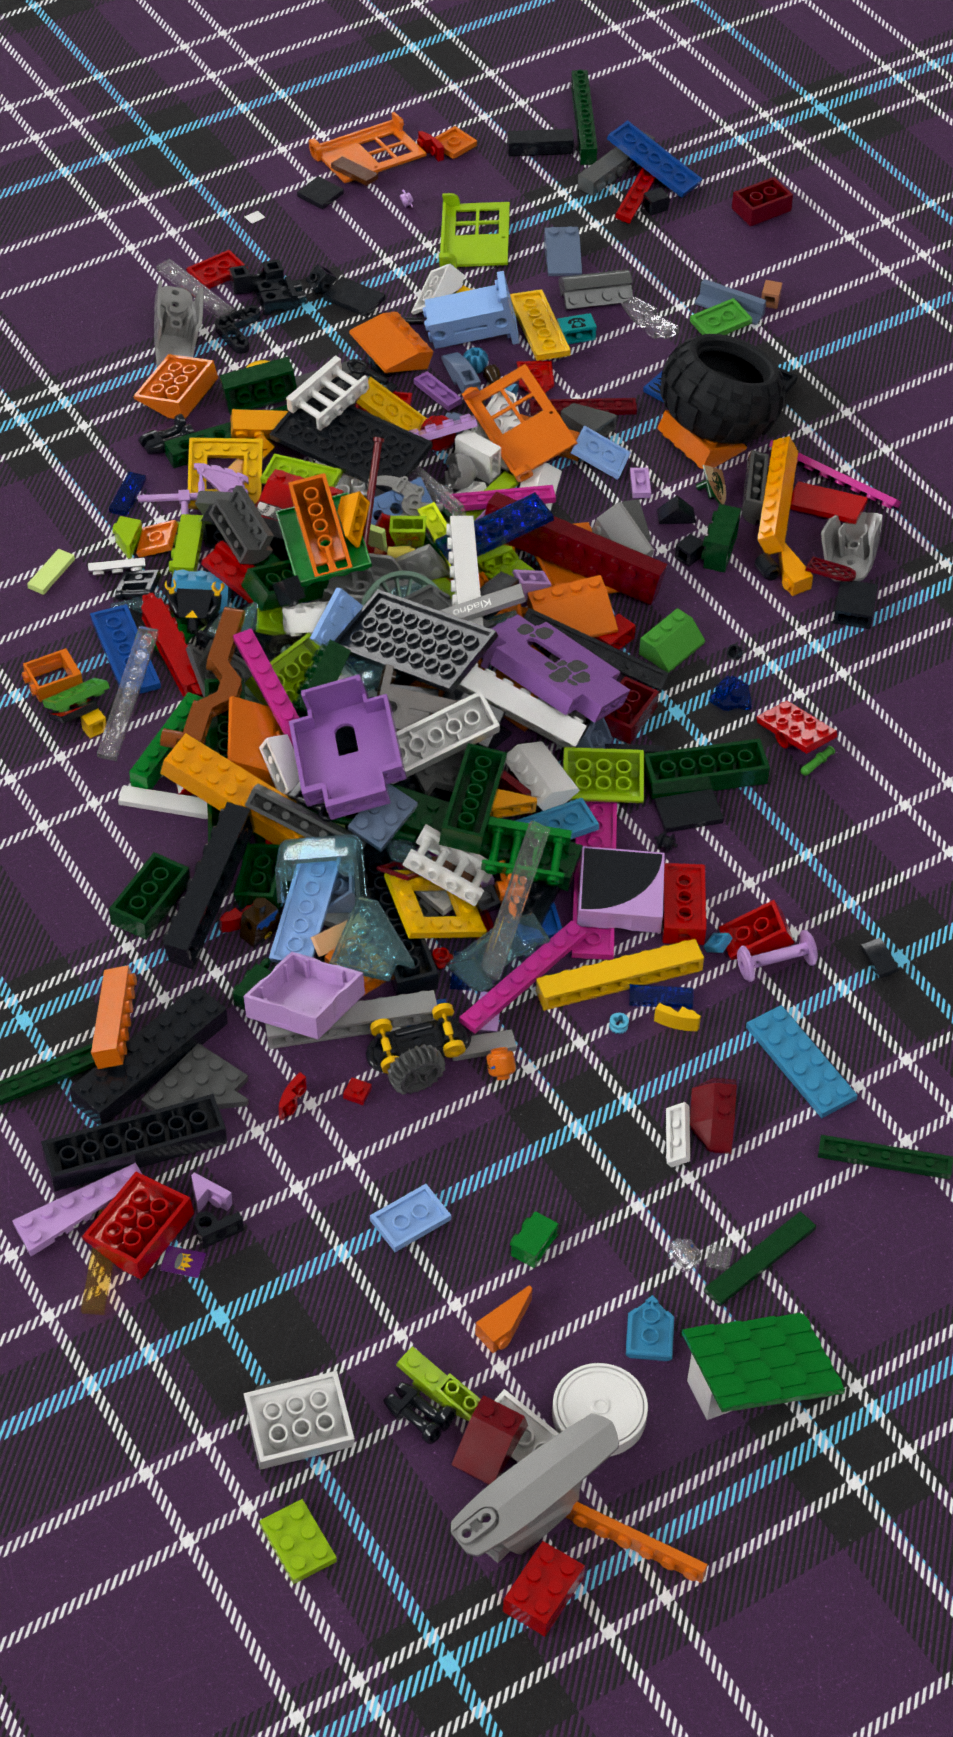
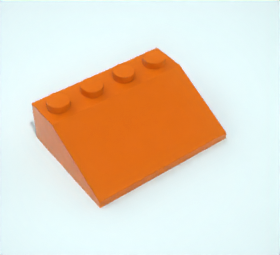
(393, 343)
(177, 385)
(695, 447)
(577, 604)
(247, 729)

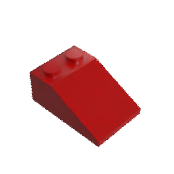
(758, 931)

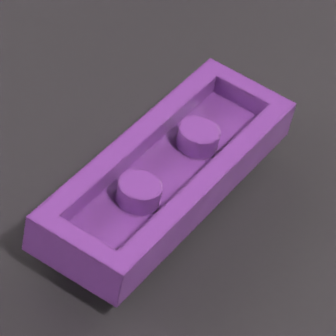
(437, 391)

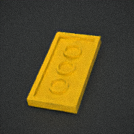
(389, 407)

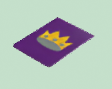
(183, 1261)

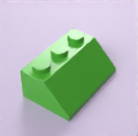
(671, 641)

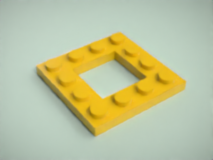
(250, 449)
(465, 923)

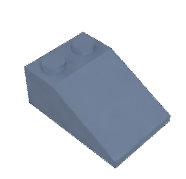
(562, 251)

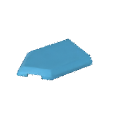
(650, 1332)

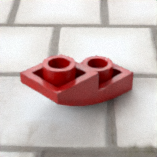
(431, 145)
(231, 920)
(288, 1101)

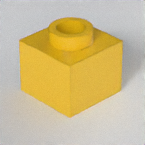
(93, 723)

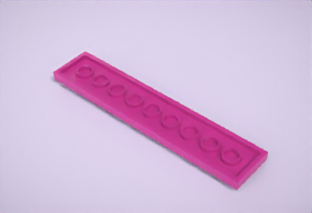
(599, 941)

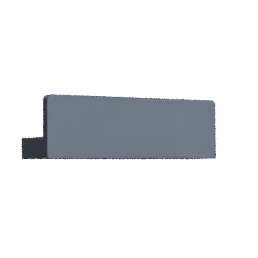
(714, 294)

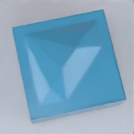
(718, 942)

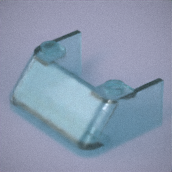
(341, 848)
(468, 962)

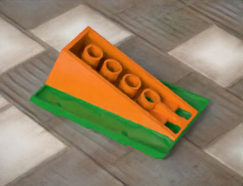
(316, 535)

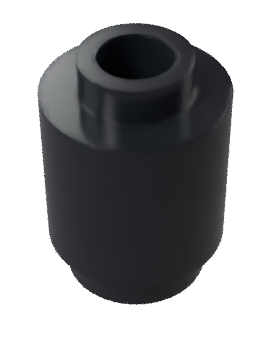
(767, 566)

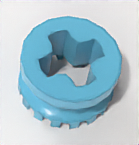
(622, 1027)

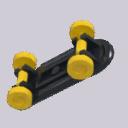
(443, 1033)

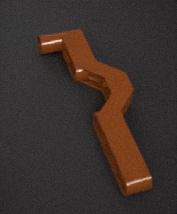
(230, 682)

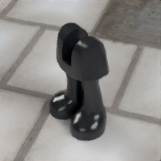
(154, 440)
(412, 1398)

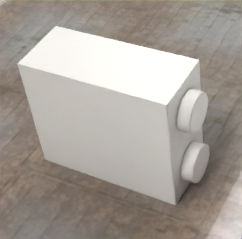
(483, 453)

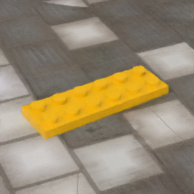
(539, 325)

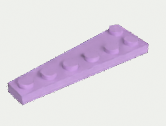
(46, 1223)

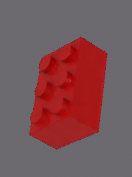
(543, 1588)

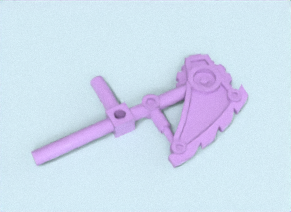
(219, 478)

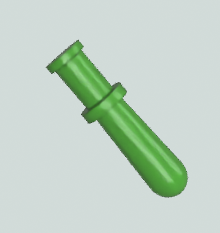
(820, 758)

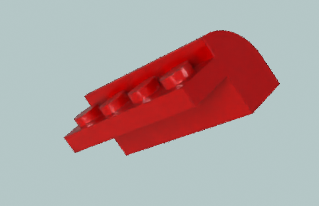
(227, 568)

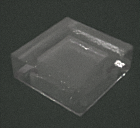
(719, 1257)

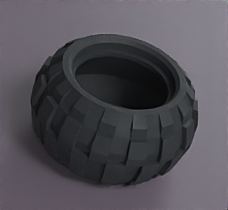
(722, 389)

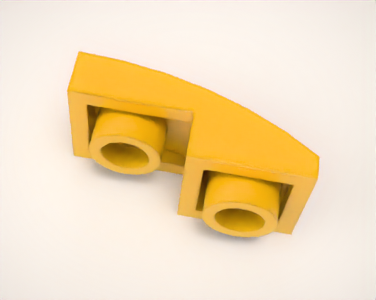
(683, 1020)

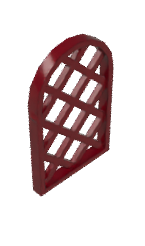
(828, 573)

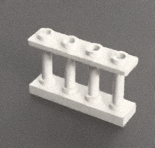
(321, 379)
(441, 876)

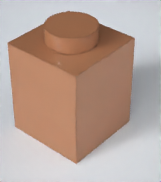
(772, 293)

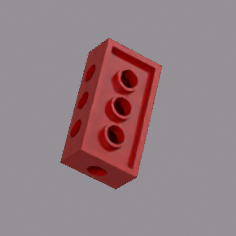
(690, 882)

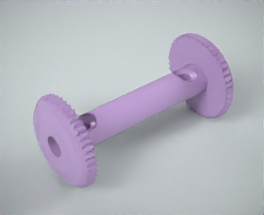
(806, 948)

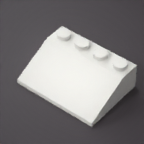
(298, 1420)

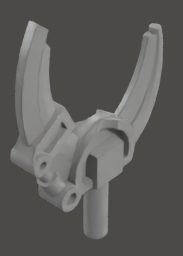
(411, 493)

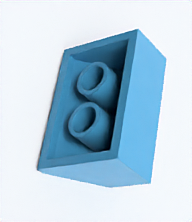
(201, 580)

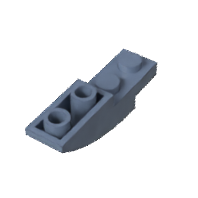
(461, 371)

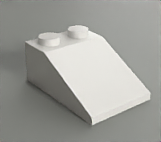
(439, 283)

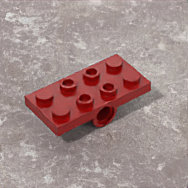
(796, 727)

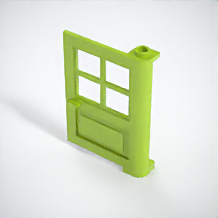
(477, 248)

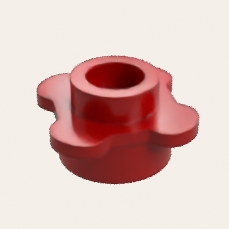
(441, 952)

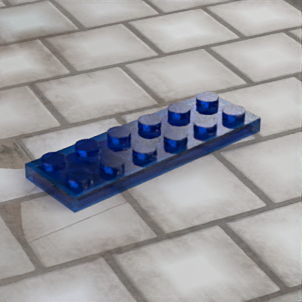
(505, 524)

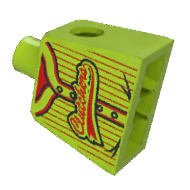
(408, 530)

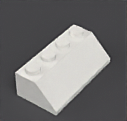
(541, 774)

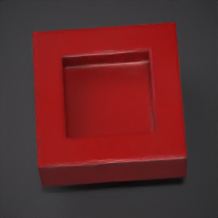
(357, 1091)

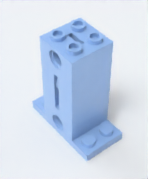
(471, 315)

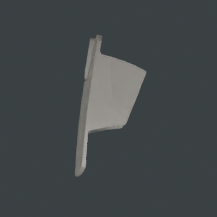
(852, 543)

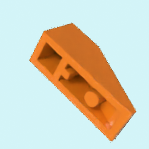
(501, 1324)

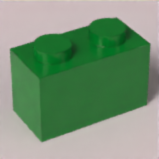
(534, 1239)

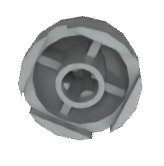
(460, 471)

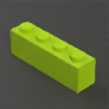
(187, 544)

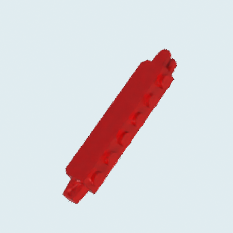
(170, 643)

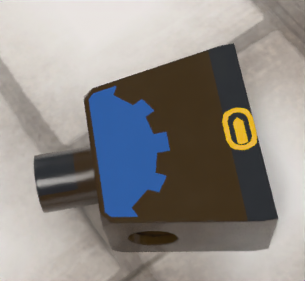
(259, 922)

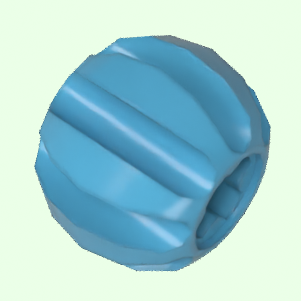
(477, 358)

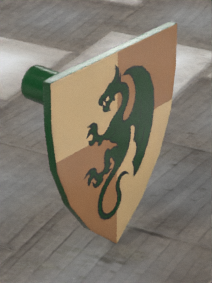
(714, 484)

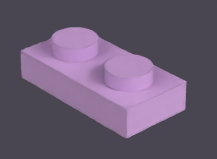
(640, 483)

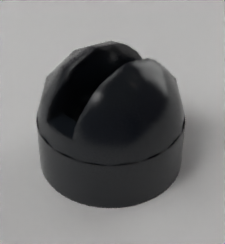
(735, 654)

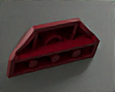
(714, 1113)

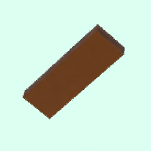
(354, 171)

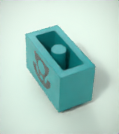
(578, 328)

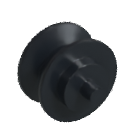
(666, 841)

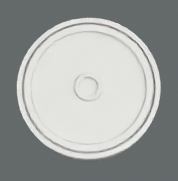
(604, 1392)

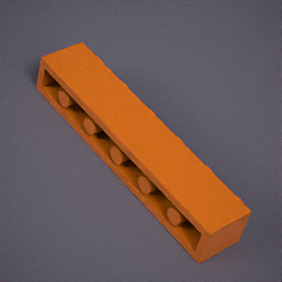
(113, 1017)

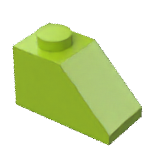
(127, 534)

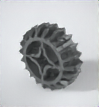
(416, 1069)

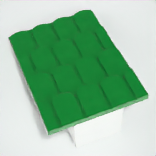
(758, 1364)

